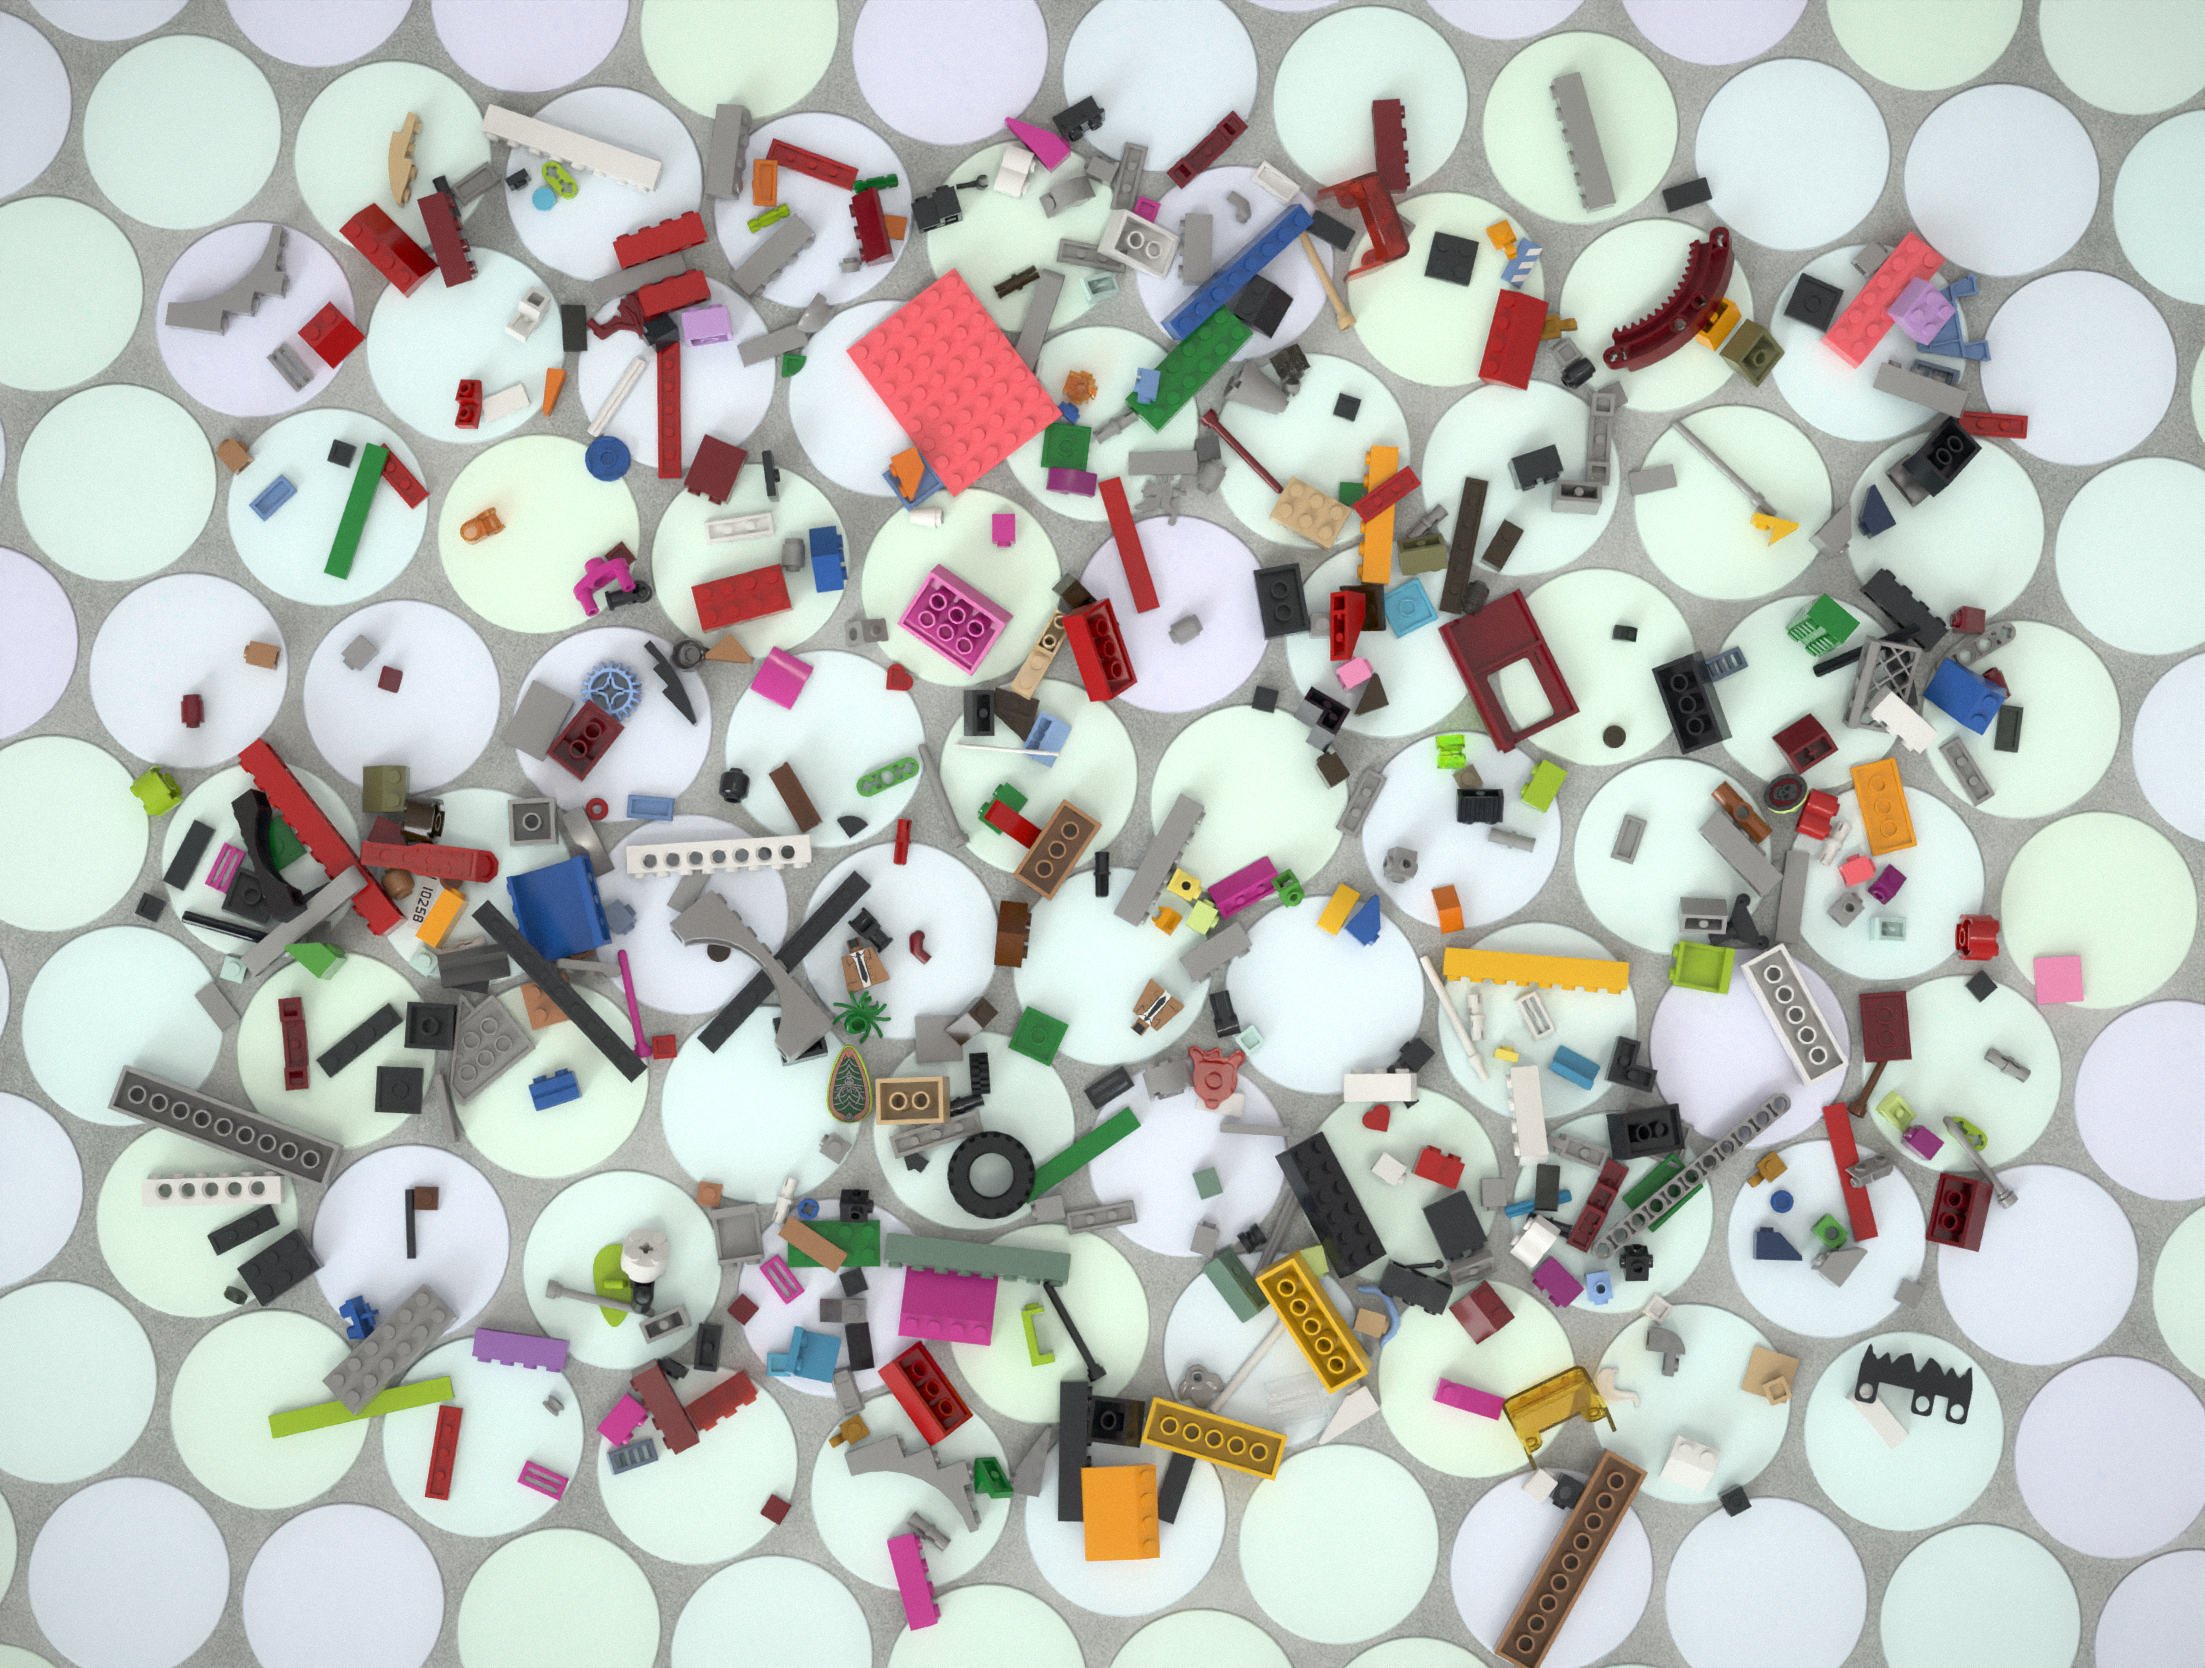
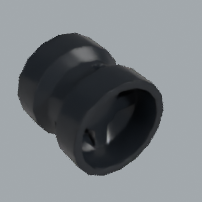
(1257, 1236)

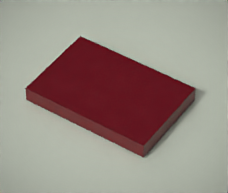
(1885, 1026)

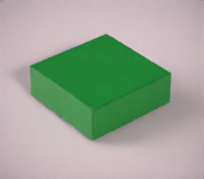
(1350, 493)

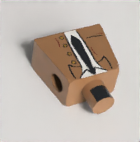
(862, 967)
(1154, 1008)

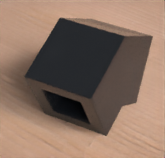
(1624, 633)
(916, 1162)

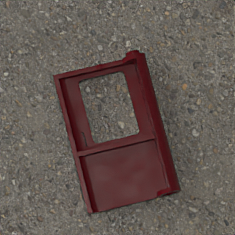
(1493, 641)

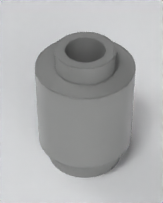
(1211, 476)
(793, 554)
(1185, 629)

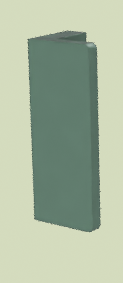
(1236, 1285)

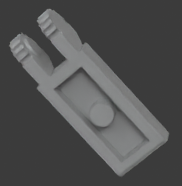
(589, 968)

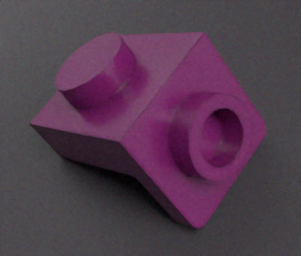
(1887, 884)

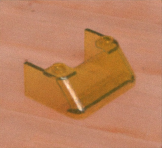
(1552, 1404)

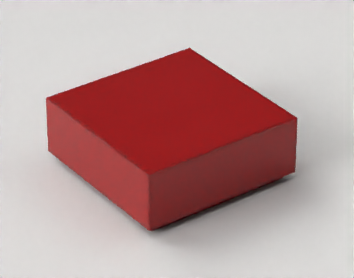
(664, 1047)

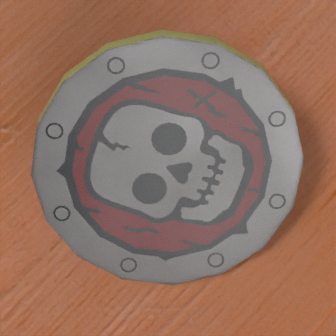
(1786, 793)

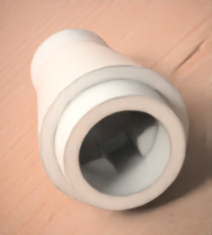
(928, 516)

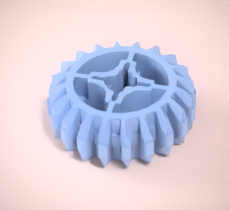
(611, 671)

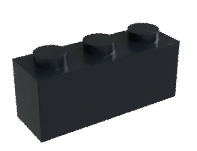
(1415, 1287)

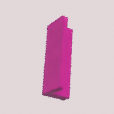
(1244, 887)

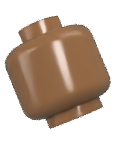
(397, 883)

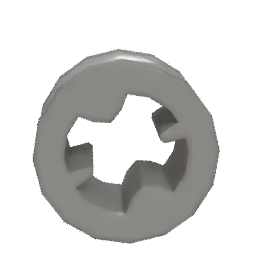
(553, 1405)

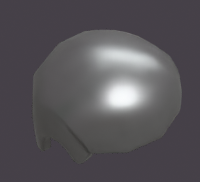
(688, 655)

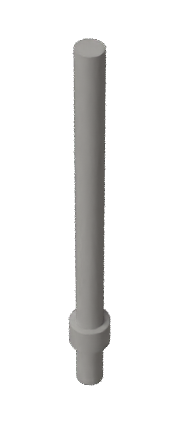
(1757, 499)

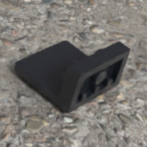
(1079, 119)

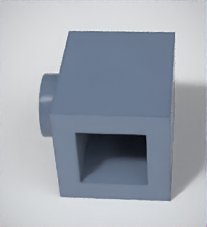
(620, 917)

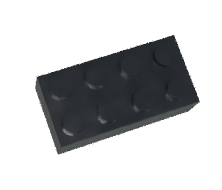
(1691, 703)

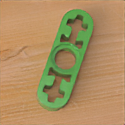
(906, 776)

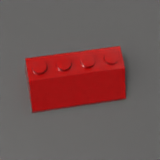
(389, 249)
(1513, 340)
(1099, 650)
(925, 1393)

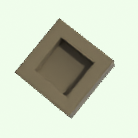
(1468, 778)

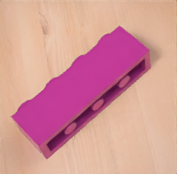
(912, 1580)

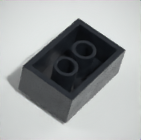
(1941, 456)
(1281, 601)
(280, 1267)

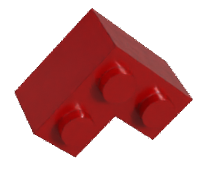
(1437, 1167)

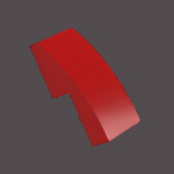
(470, 400)

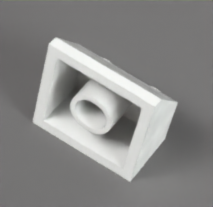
(1689, 1463)

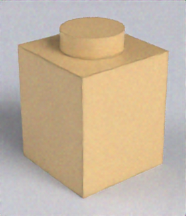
(1370, 1322)

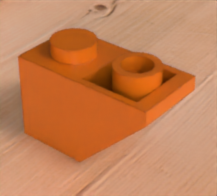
(910, 471)

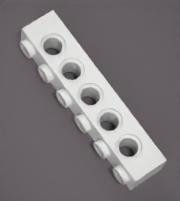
(153, 1196)

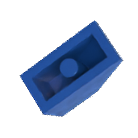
(1366, 923)

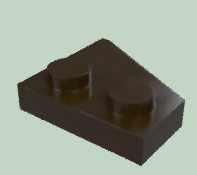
(1374, 605)

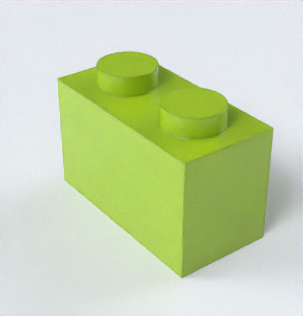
(1543, 785)

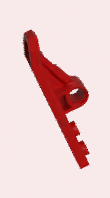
(433, 860)

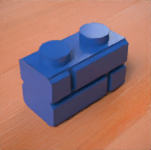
(555, 1090)

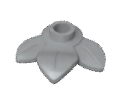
(1200, 1389)

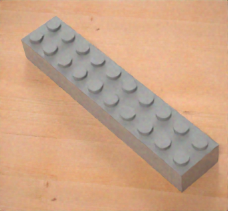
(225, 1126)

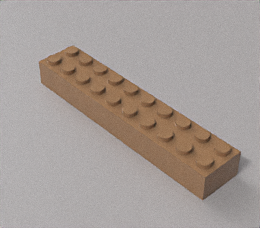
(1569, 1561)

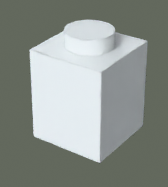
(1389, 1169)
(1540, 1484)

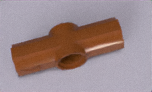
(1752, 823)

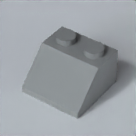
(1834, 534)
(1837, 1264)

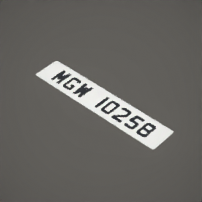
(423, 901)

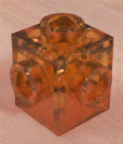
(1075, 380)

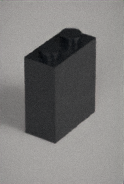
(1455, 1225)

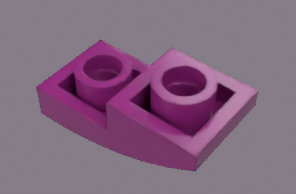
(1071, 481)

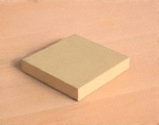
(1765, 1366)

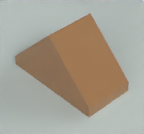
(729, 651)

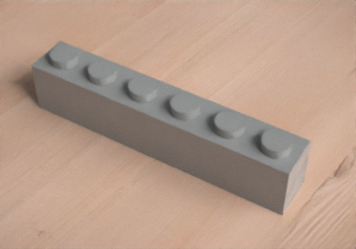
(1583, 142)
(1158, 861)

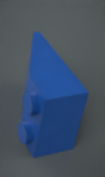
(1965, 695)

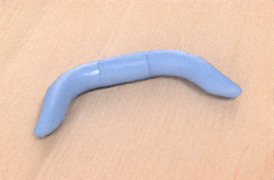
(1392, 1311)

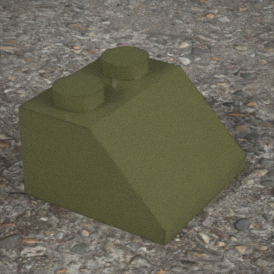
(1752, 352)
(385, 788)

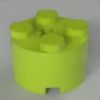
(157, 791)

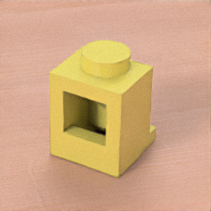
(1175, 885)

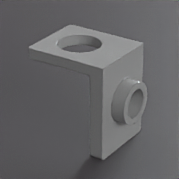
(867, 631)

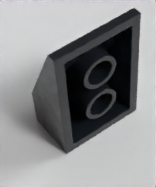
(1645, 1131)

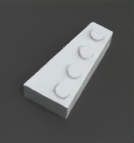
(1528, 1116)

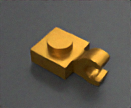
(1553, 327)
(1769, 1168)
(852, 1430)

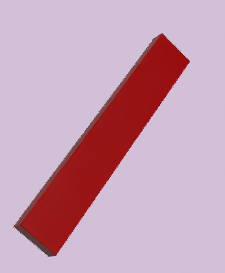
(669, 412)
(1128, 545)
(1845, 1156)

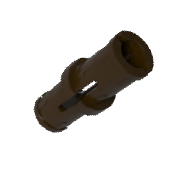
(1016, 282)

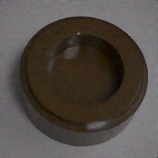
(1614, 736)
(718, 953)

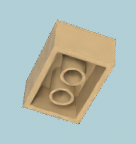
(1310, 513)
(912, 1100)

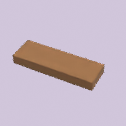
(812, 1244)

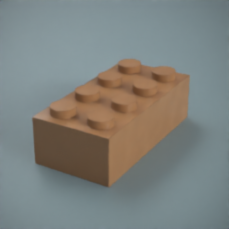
(1057, 850)

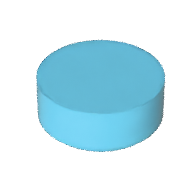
(544, 199)

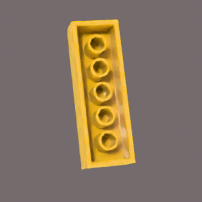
(1313, 1321)
(1214, 1438)

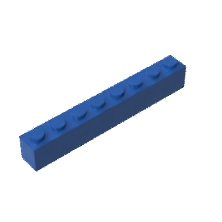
(1237, 272)

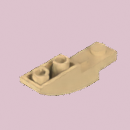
(400, 167)
(1041, 656)

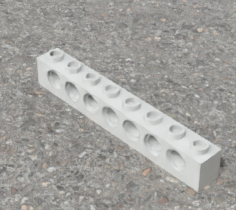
(637, 854)

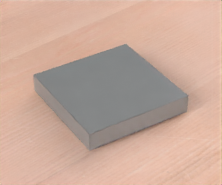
(933, 1042)

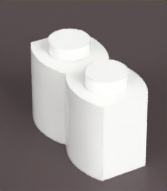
(1014, 172)
(1534, 1241)

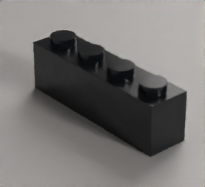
(1903, 609)

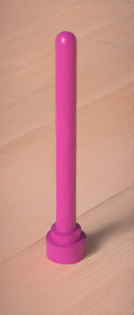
(641, 1048)

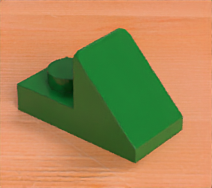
(991, 1479)

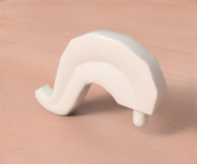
(1606, 1388)

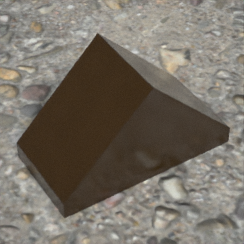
(1372, 698)

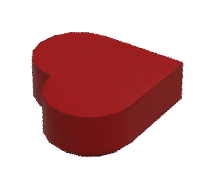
(898, 679)
(1377, 1119)

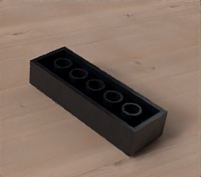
(1331, 1205)

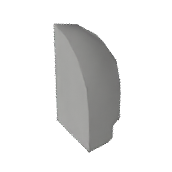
(816, 315)

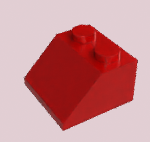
(331, 335)

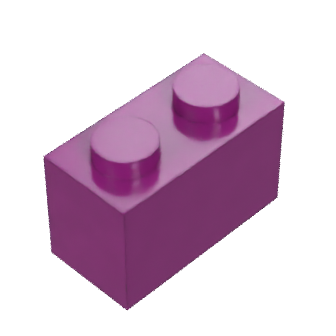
(1921, 1142)
(1557, 1282)

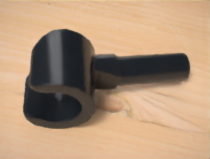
(973, 184)

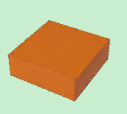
(895, 226)

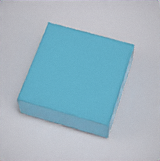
(776, 1364)

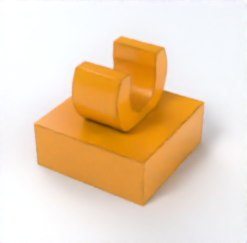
(1168, 920)

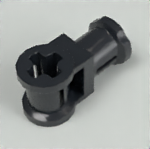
(620, 598)
(869, 929)

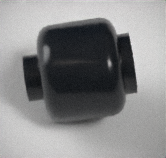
(734, 785)

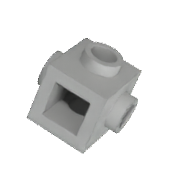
(1400, 864)

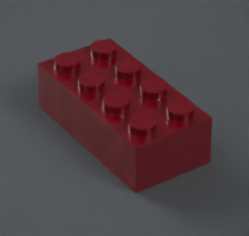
(446, 238)

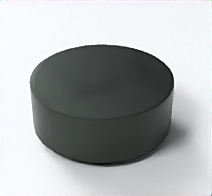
(235, 1295)

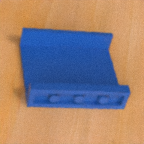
(560, 908)

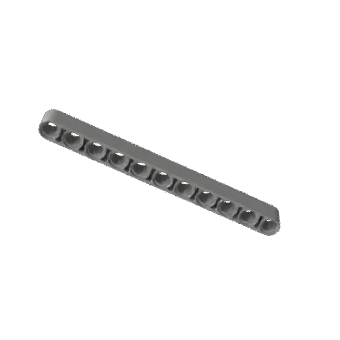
(1701, 1171)

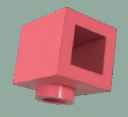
(1856, 870)

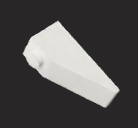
(1352, 1410)
(1878, 1418)

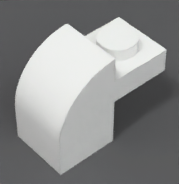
(529, 315)

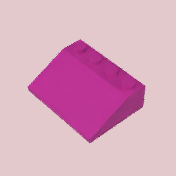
(955, 619)
(948, 1307)

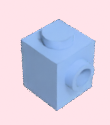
(1598, 1287)

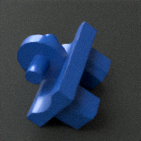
(361, 1316)

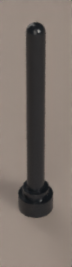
(1095, 1370)

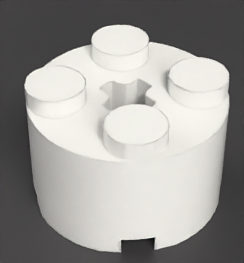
(644, 1255)

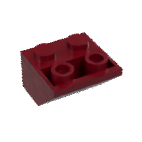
(1804, 744)

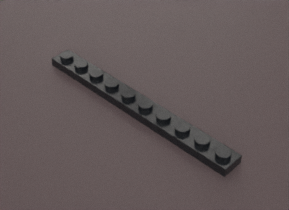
(791, 955)
(559, 991)

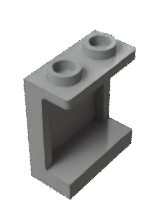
(738, 1235)

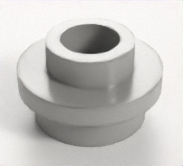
(850, 265)

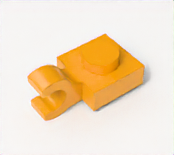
(1503, 237)

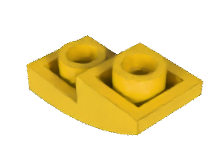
(1338, 909)

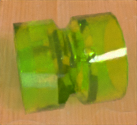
(1450, 751)

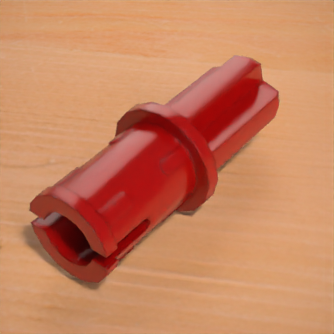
(902, 841)

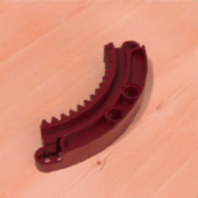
(1659, 337)

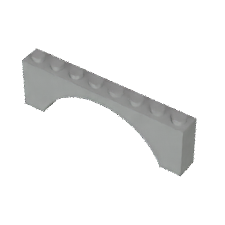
(715, 924)

